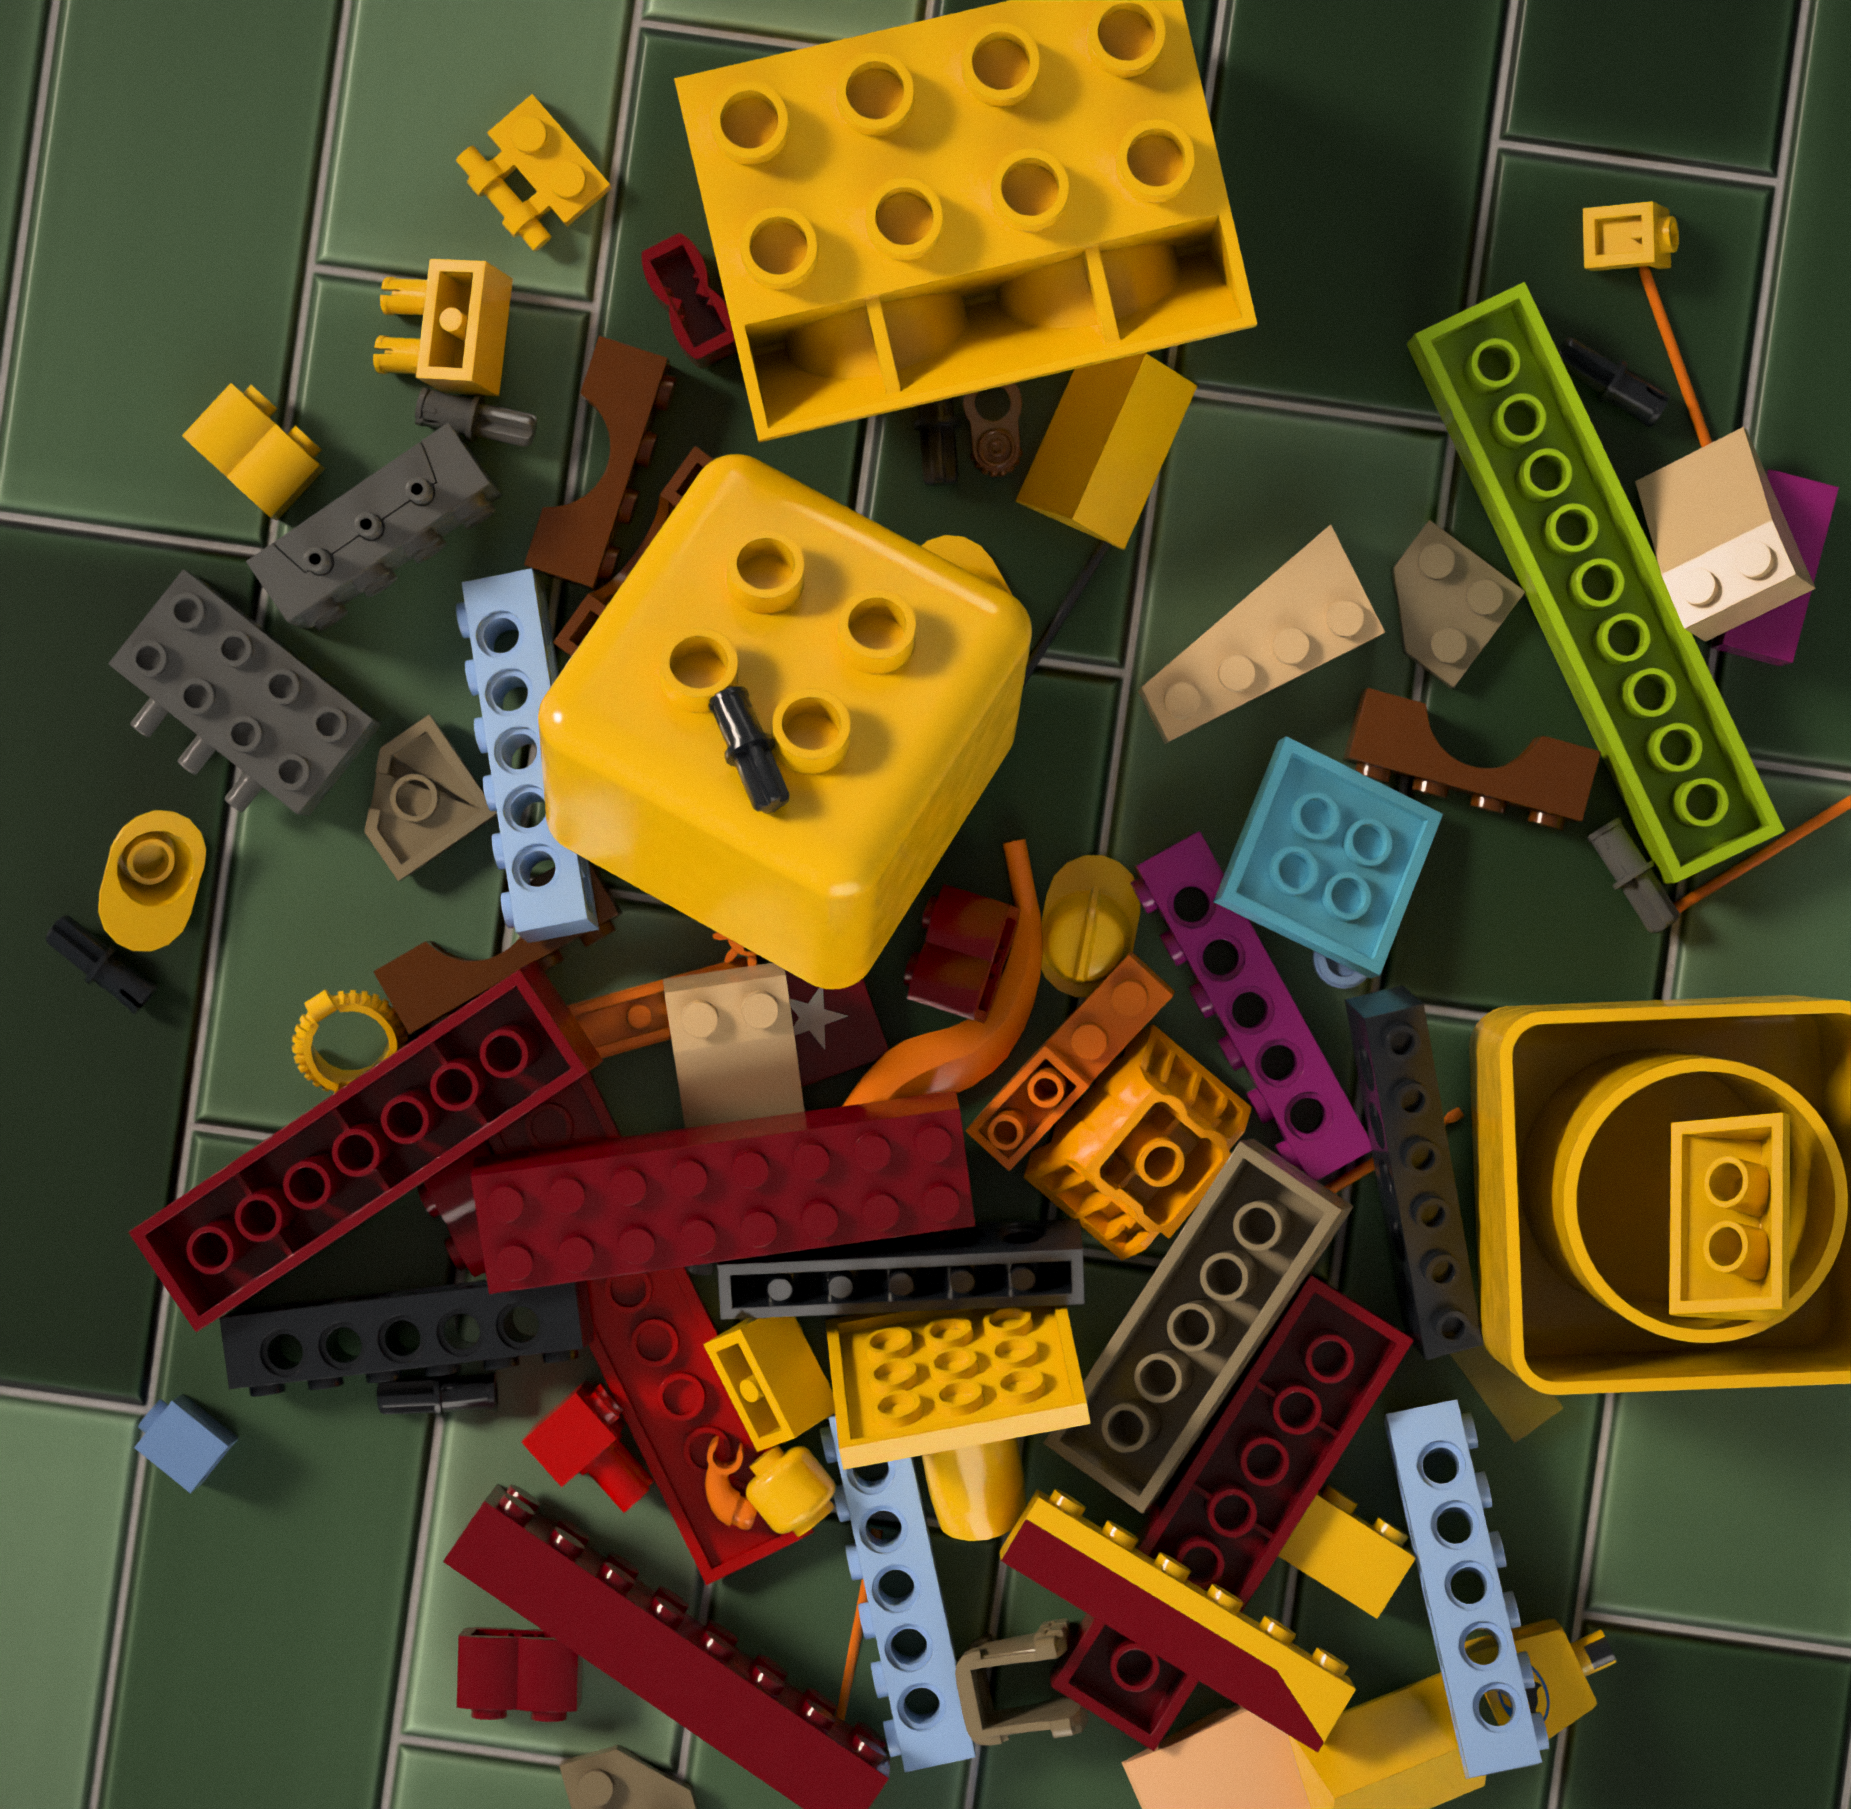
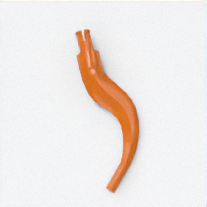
(970, 1050)

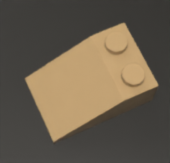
(1721, 537)
(733, 1044)

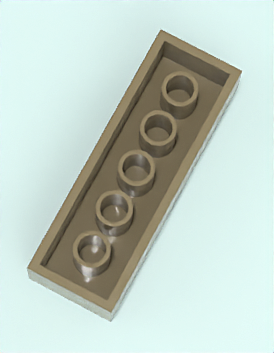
(1200, 1323)

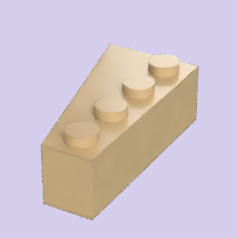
(1274, 635)

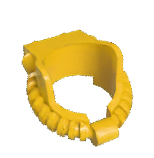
(322, 1006)

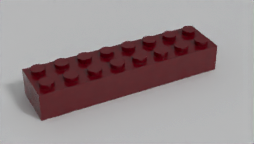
(366, 1145)
(722, 1192)
(1243, 1491)
(668, 1655)

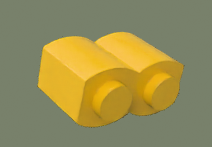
(255, 450)

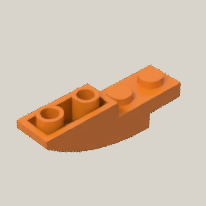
(1070, 1060)

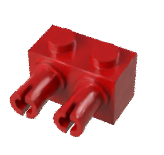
(585, 1438)

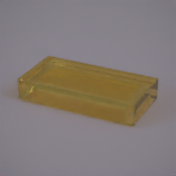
(1506, 1395)

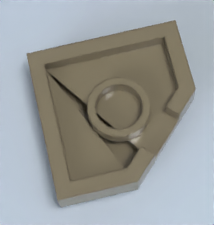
(1448, 603)
(422, 799)
(622, 1781)

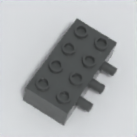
(376, 529)
(241, 698)

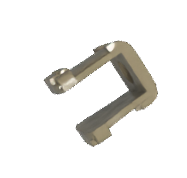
(993, 1727)

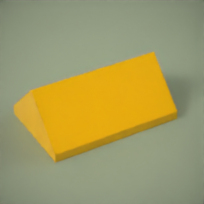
(1107, 445)
(1730, 1217)
(1388, 1754)

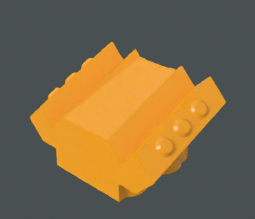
(1140, 1145)

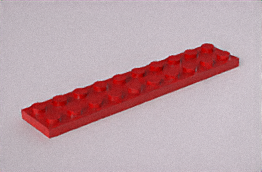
(655, 1362)

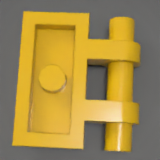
(547, 160)

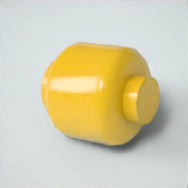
(790, 1489)

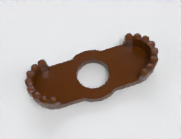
(995, 442)

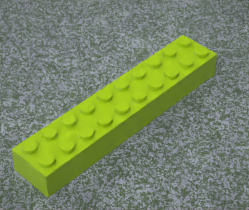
(1594, 584)

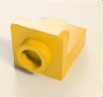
(1629, 236)

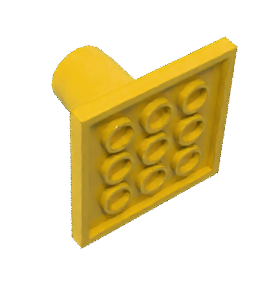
(958, 1396)

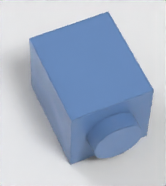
(184, 1441)

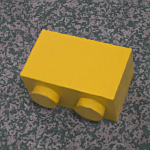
(771, 1379)
(1349, 1553)

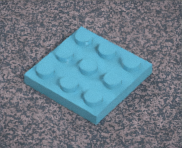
(1328, 857)

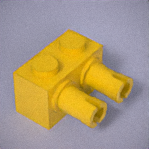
(461, 330)

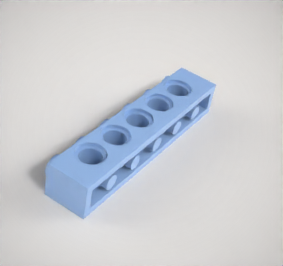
(488, 609)
(918, 1738)
(1481, 1746)

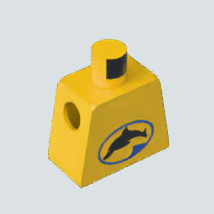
(1557, 1668)

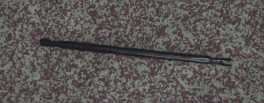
(1065, 608)

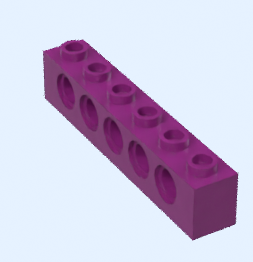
(1339, 1134)

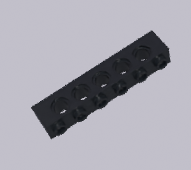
(1414, 1171)
(929, 1271)
(254, 1334)

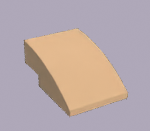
(1219, 1764)

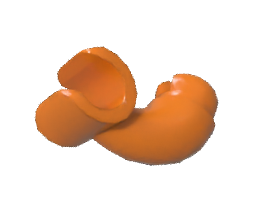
(722, 1497)

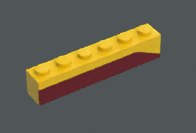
(1177, 1619)

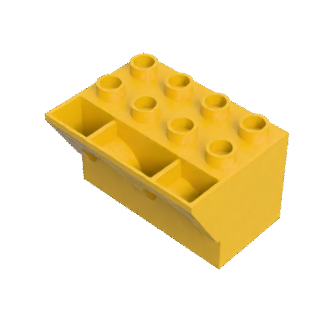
(963, 206)

